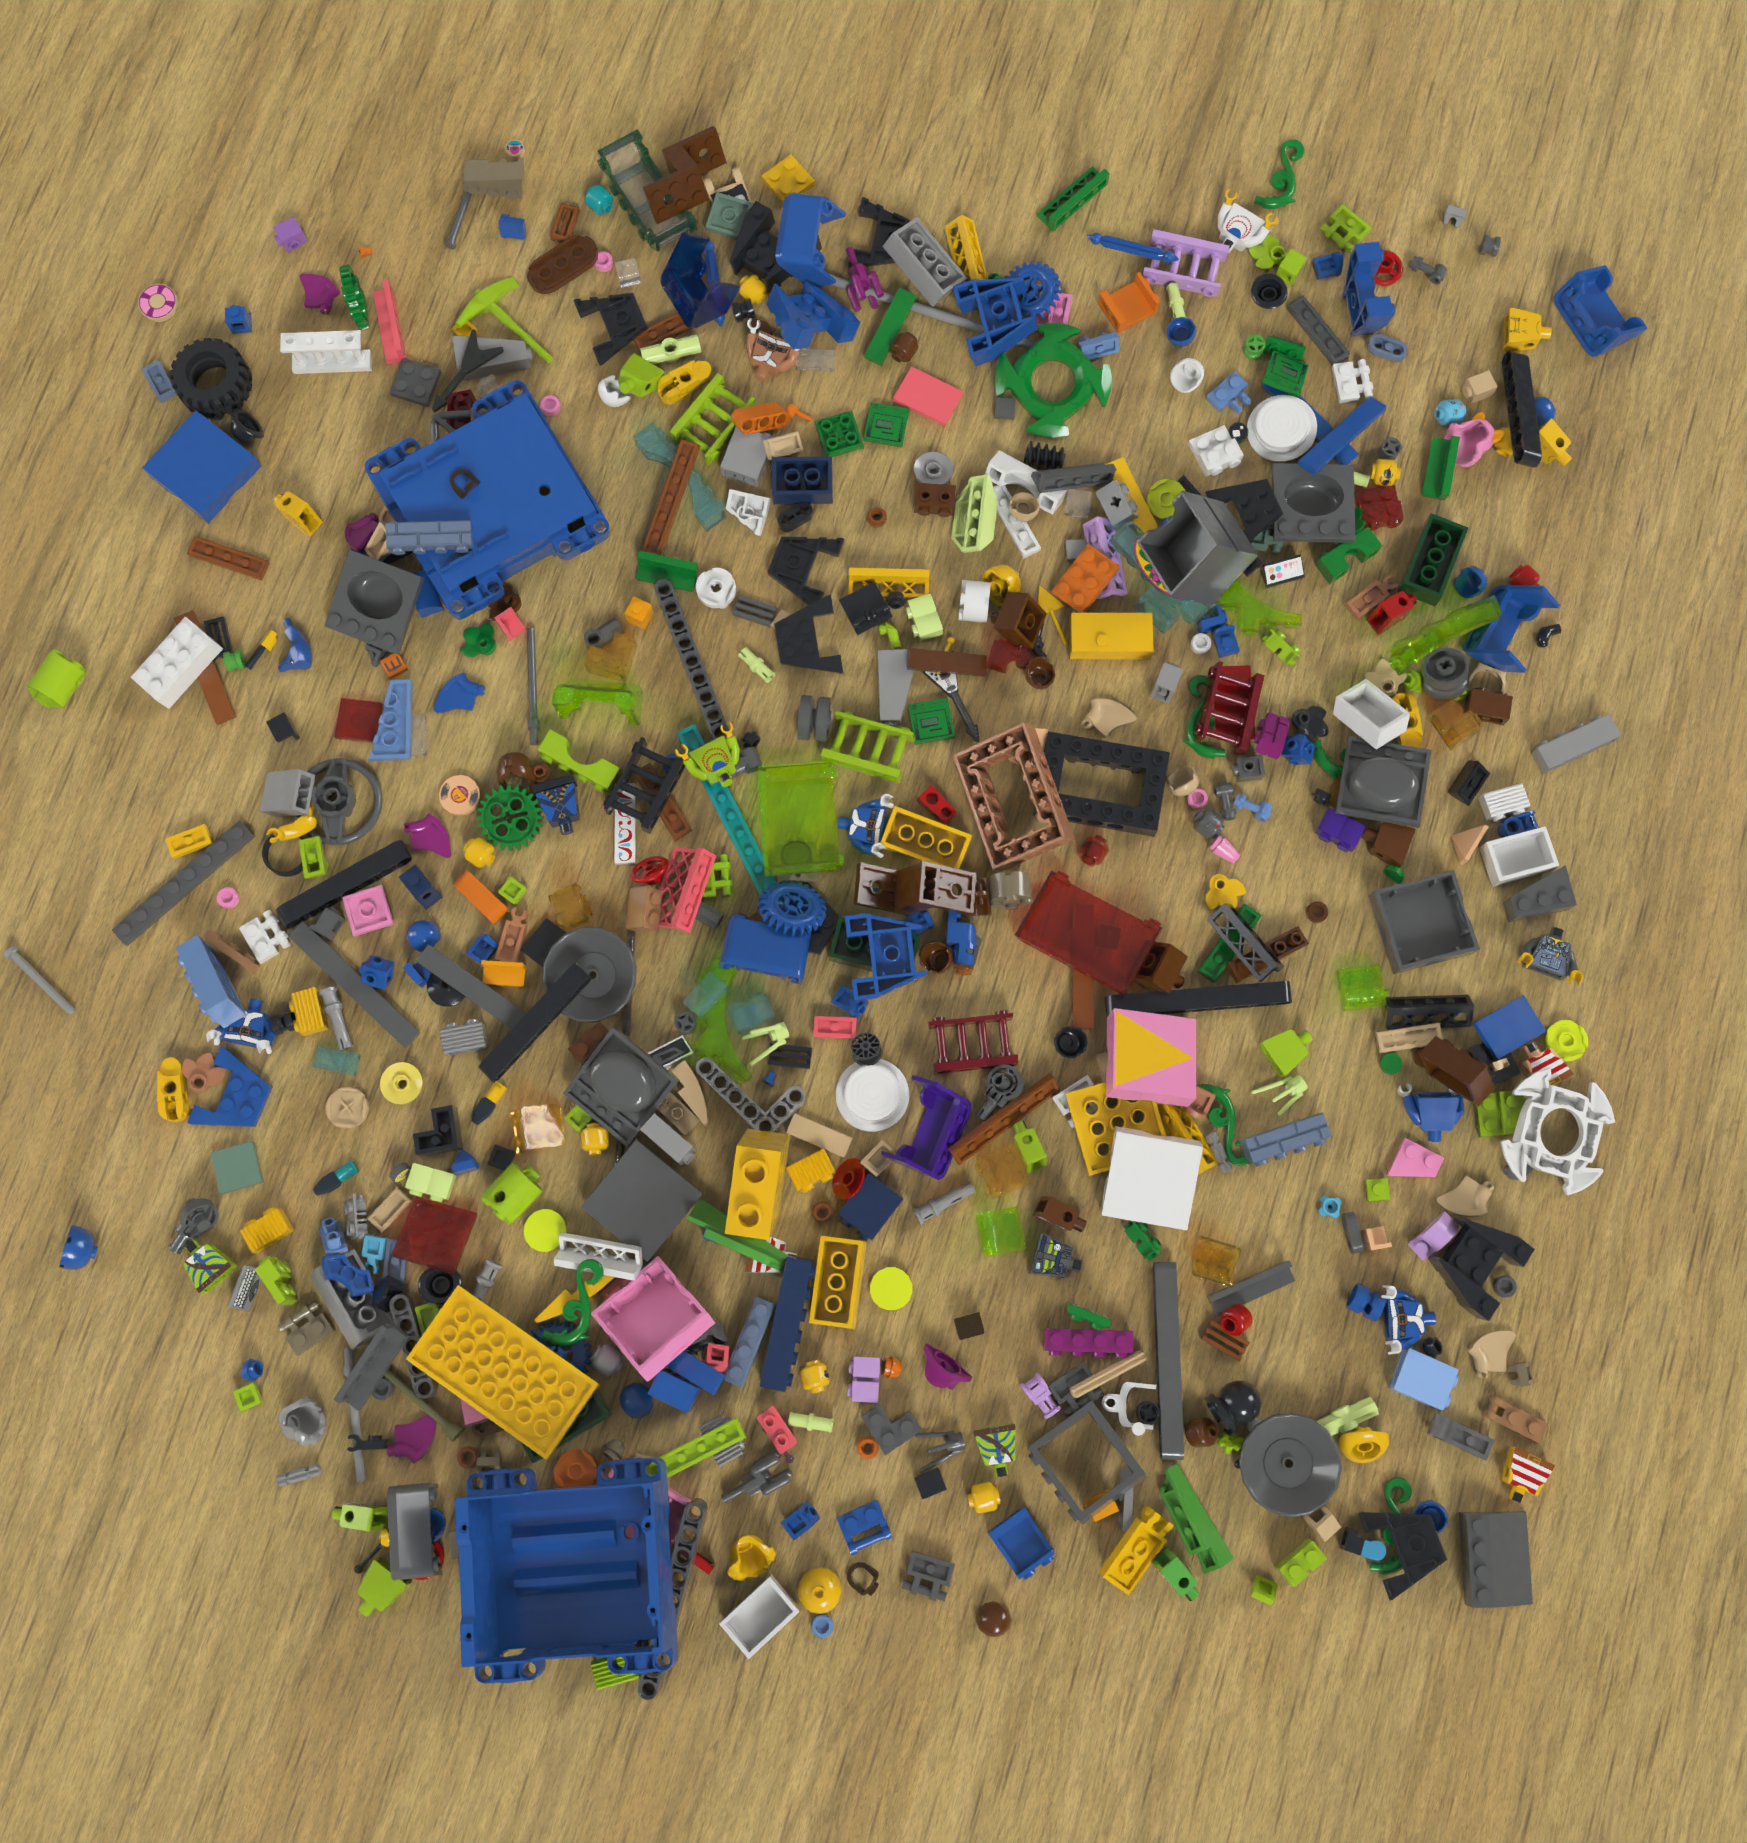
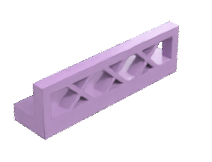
(1098, 538)

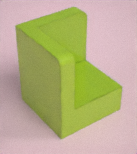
(1291, 266)

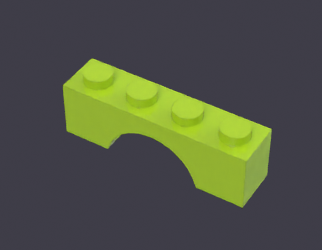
(601, 774)

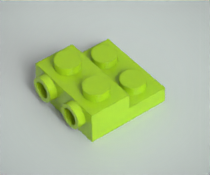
(1499, 1114)
(275, 1277)

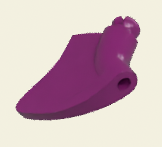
(318, 292)
(361, 531)
(429, 835)
(413, 1439)

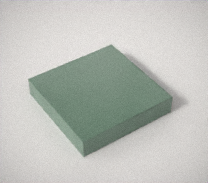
(727, 215)
(237, 1167)

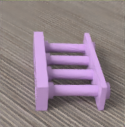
(1191, 246)

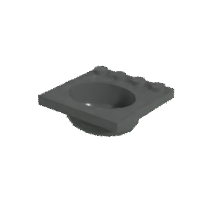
(1314, 505)
(374, 602)
(1383, 782)
(621, 1086)

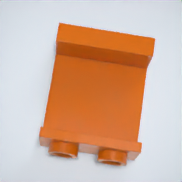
(1129, 303)

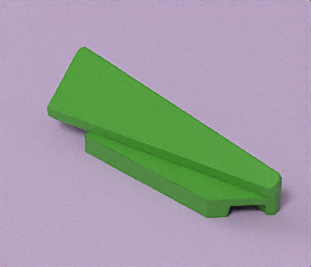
(754, 1248)
(1193, 1521)

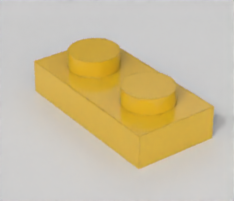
(189, 841)

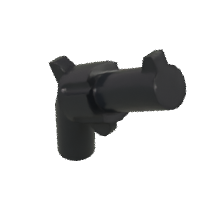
(1039, 644)

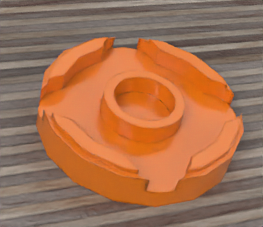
(575, 1469)

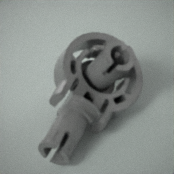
(1000, 1089)
(204, 1217)

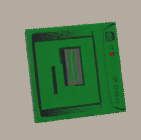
(1285, 373)
(886, 425)
(931, 721)

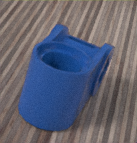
(1519, 824)

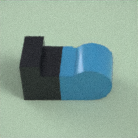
(1369, 1548)

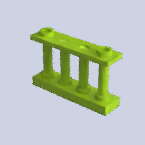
(693, 417)
(871, 767)

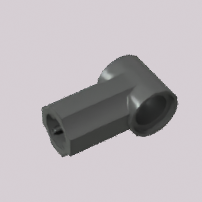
(604, 634)
(748, 762)
(709, 916)

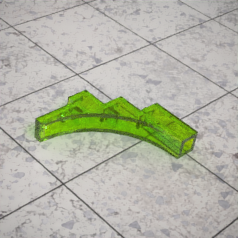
(1254, 612)
(1432, 636)
(715, 1038)

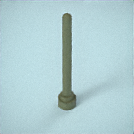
(452, 1429)

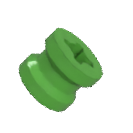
(1257, 343)
(234, 660)

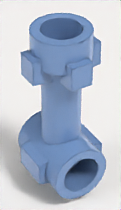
(1262, 811)

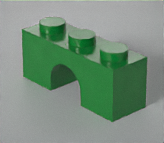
(1333, 563)

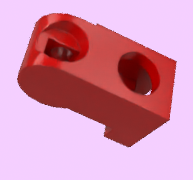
(936, 805)

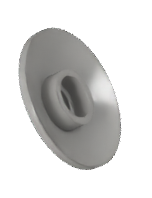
(933, 462)

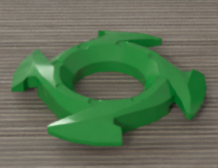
(1053, 348)

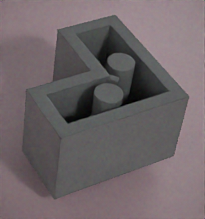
(889, 1434)

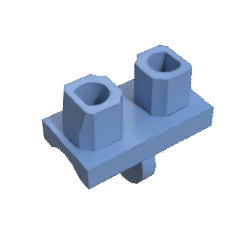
(332, 1237)

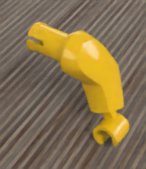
(296, 829)

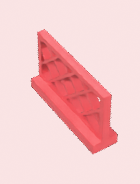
(690, 891)

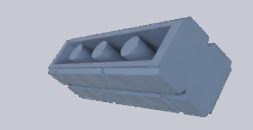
(429, 536)
(1285, 1138)
(749, 1342)

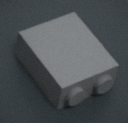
(745, 457)
(287, 793)
(669, 1140)

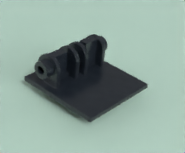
(865, 608)
(541, 941)

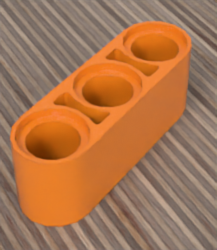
(760, 418)
(480, 896)

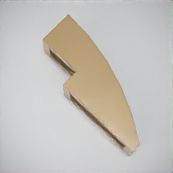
(692, 1091)

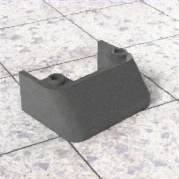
(411, 1531)

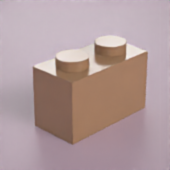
(644, 909)

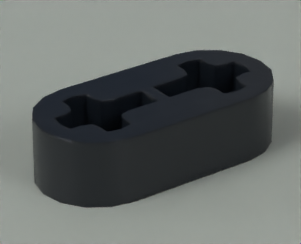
(795, 516)

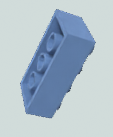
(210, 982)

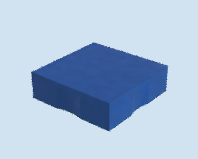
(202, 466)

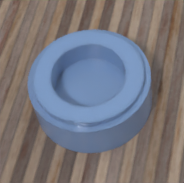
(822, 1625)

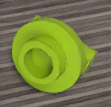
(1413, 681)

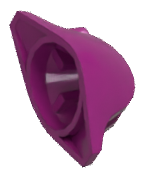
(943, 1370)

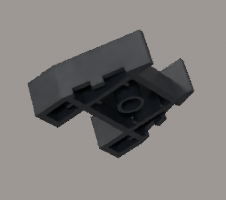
(757, 247)
(1472, 1259)

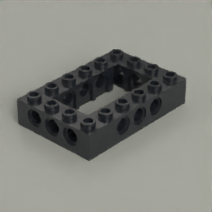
(1103, 814)

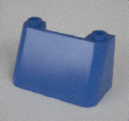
(1593, 313)
(763, 950)

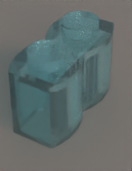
(751, 1013)

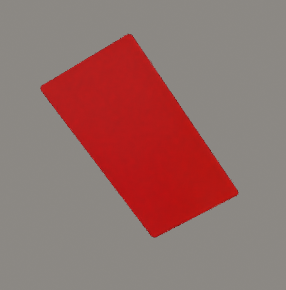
(1236, 690)

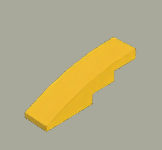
(555, 1309)

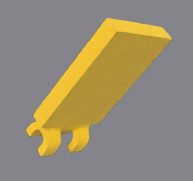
(1136, 1550)

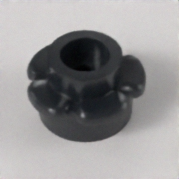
(895, 600)
(751, 739)
(1321, 796)
(1432, 1347)

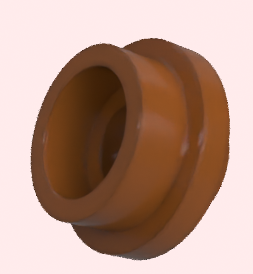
(876, 512)
(546, 772)
(817, 1207)
(461, 1457)

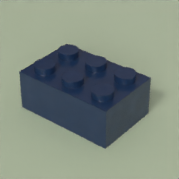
(802, 480)

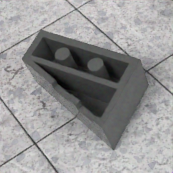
(1542, 898)

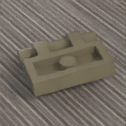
(310, 1333)

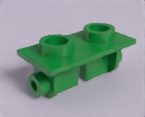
(1289, 348)
(1149, 1244)

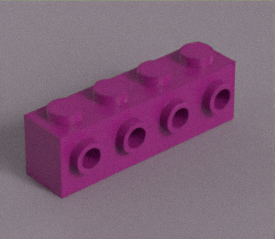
(1092, 1341)

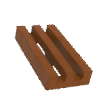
(560, 237)
(1245, 1343)

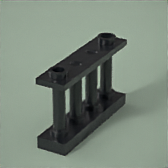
(658, 801)

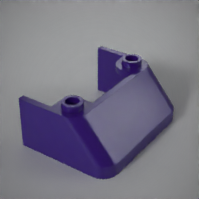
(938, 1130)

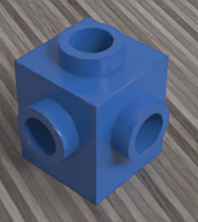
(1298, 750)
(377, 972)

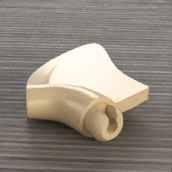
(1107, 716)
(1467, 1198)
(1491, 1352)

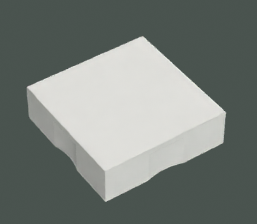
(1151, 1178)

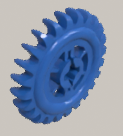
(1032, 301)
(790, 912)
(579, 1348)

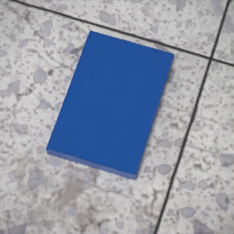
(1509, 1027)

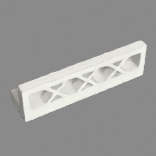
(615, 1266)

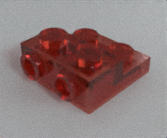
(1379, 507)

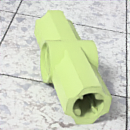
(683, 347)
(1349, 1416)

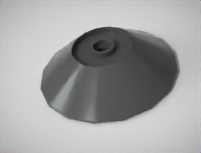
(599, 952)
(1313, 1471)

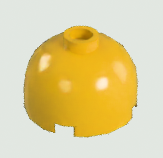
(1002, 580)
(819, 1590)

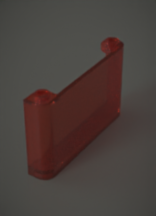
(1088, 933)

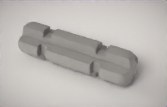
(1219, 1152)
(299, 1475)

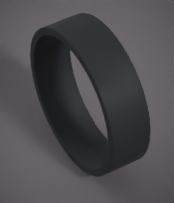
(265, 849)

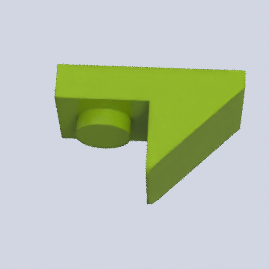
(313, 857)

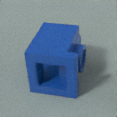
(238, 314)

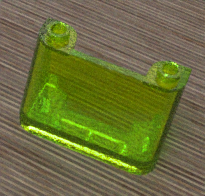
(571, 693)

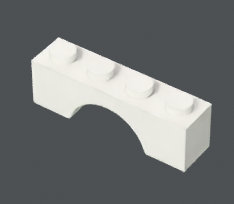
(1008, 470)

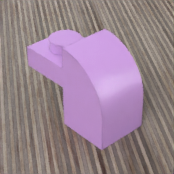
(1435, 1236)

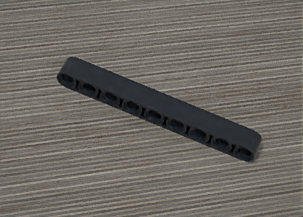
(1203, 998)

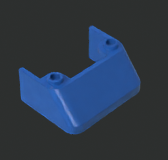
(799, 234)
(1491, 640)

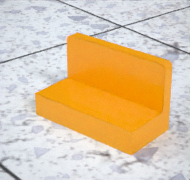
(504, 973)

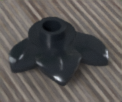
(1313, 722)

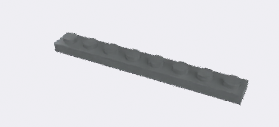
(183, 883)

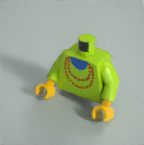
(713, 760)

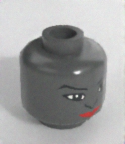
(1208, 823)

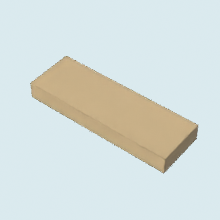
(819, 1135)

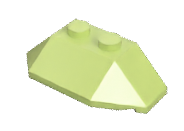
(975, 515)

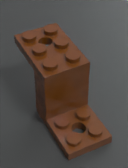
(685, 175)
(915, 888)

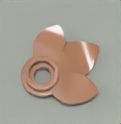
(204, 1070)

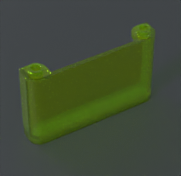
(799, 818)

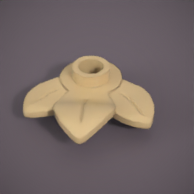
(1385, 676)

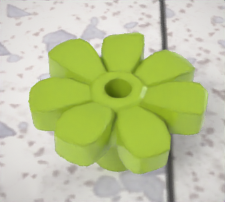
(1230, 1442)

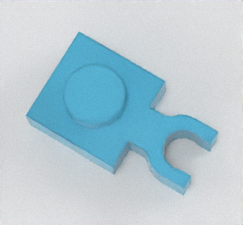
(374, 1250)

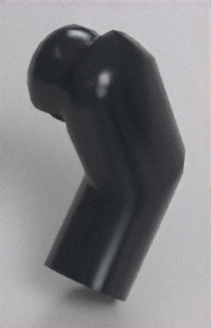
(1544, 634)

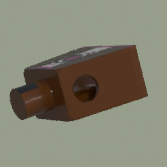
(1052, 1212)

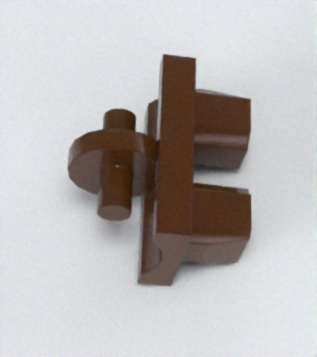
(982, 901)

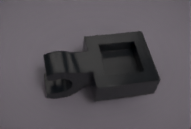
(373, 1443)

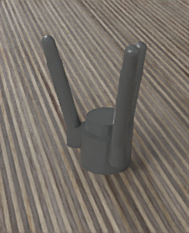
(953, 1443)

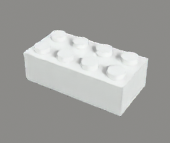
(176, 662)

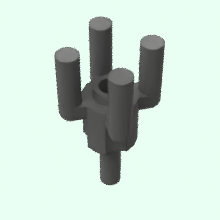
(760, 1478)

